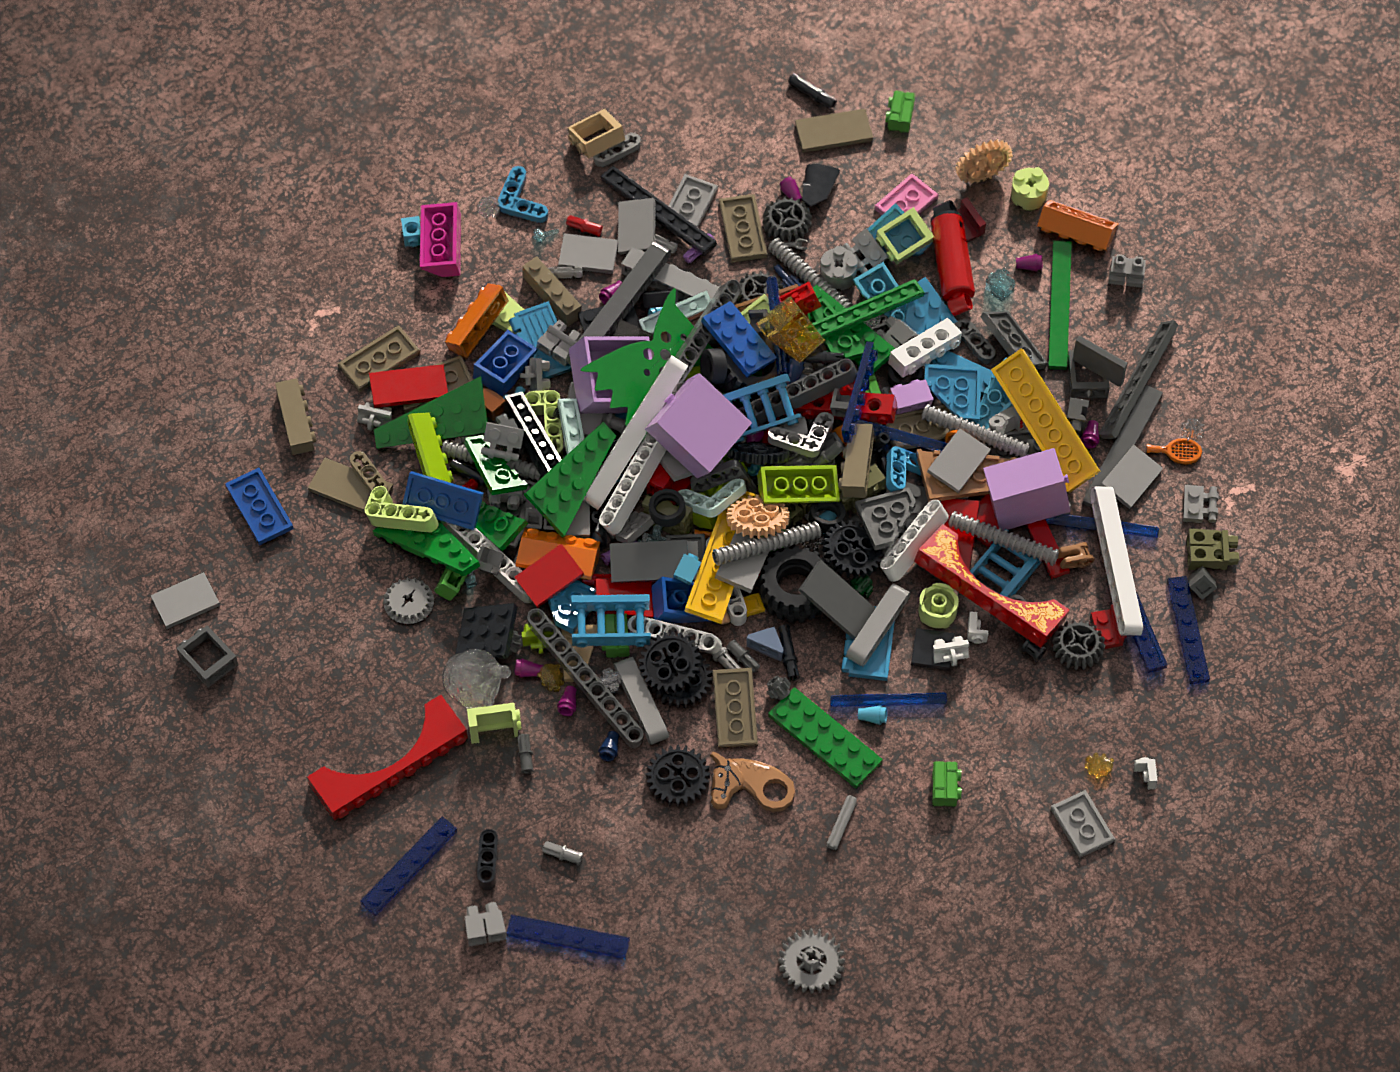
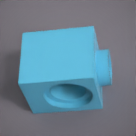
(410, 225)
(687, 568)

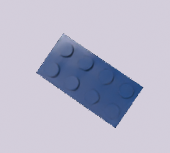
(738, 339)
(447, 500)
(259, 506)

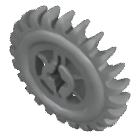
(812, 944)

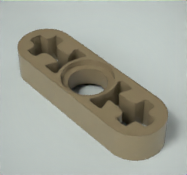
(367, 466)

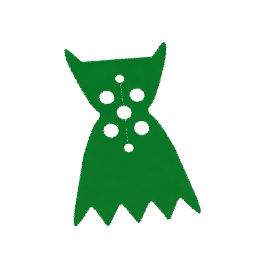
(625, 367)

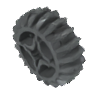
(789, 225)
(757, 284)
(1080, 637)

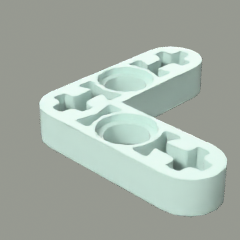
(715, 504)

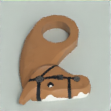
(751, 775)

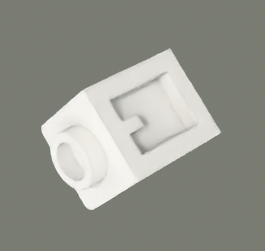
(974, 633)
(1148, 767)

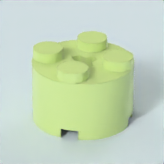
(1029, 188)
(938, 606)

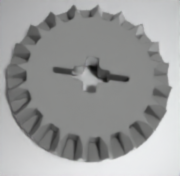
(412, 611)

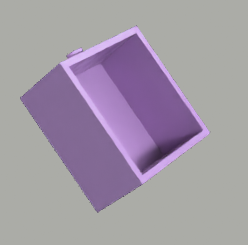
(586, 351)
(698, 425)
(1027, 489)

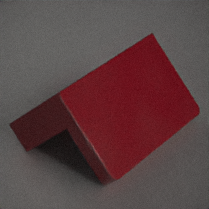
(973, 222)

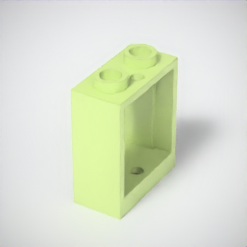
(919, 225)

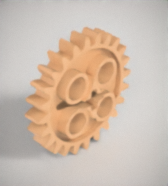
(984, 161)
(756, 518)

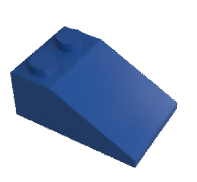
(504, 362)
(670, 600)

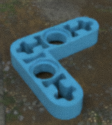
(515, 202)
(902, 464)

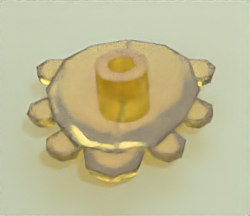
(551, 677)
(1099, 765)

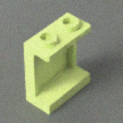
(493, 718)

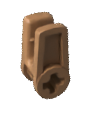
(1075, 556)

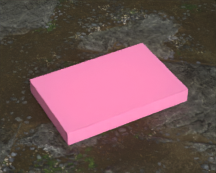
(908, 194)

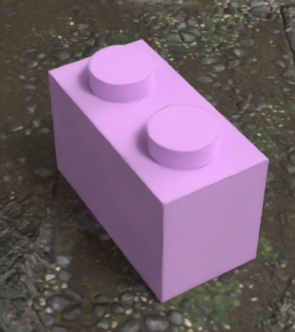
(912, 396)

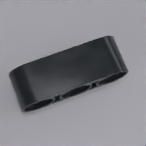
(487, 868)

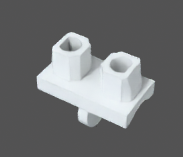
(951, 651)

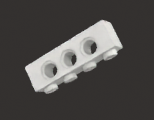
(925, 348)

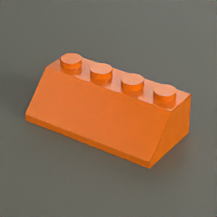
(1077, 225)
(477, 320)
(537, 543)

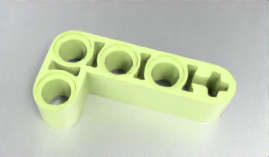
(547, 409)
(385, 514)

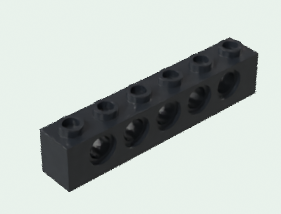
(535, 437)

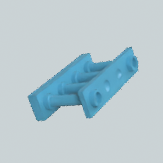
(762, 389)
(1020, 575)
(616, 603)

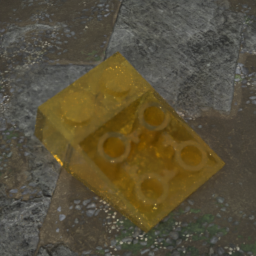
(790, 330)

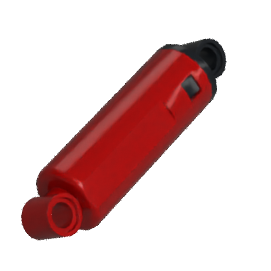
(952, 257)

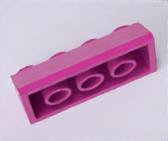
(440, 239)

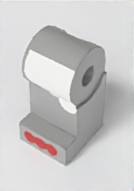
(1006, 421)

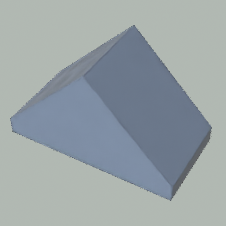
(766, 642)

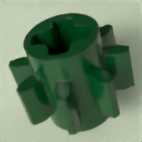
(862, 585)

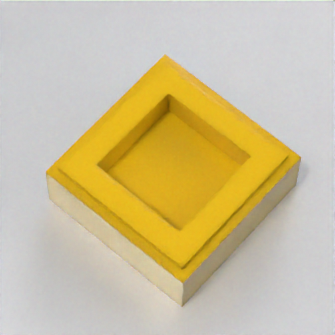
(754, 604)

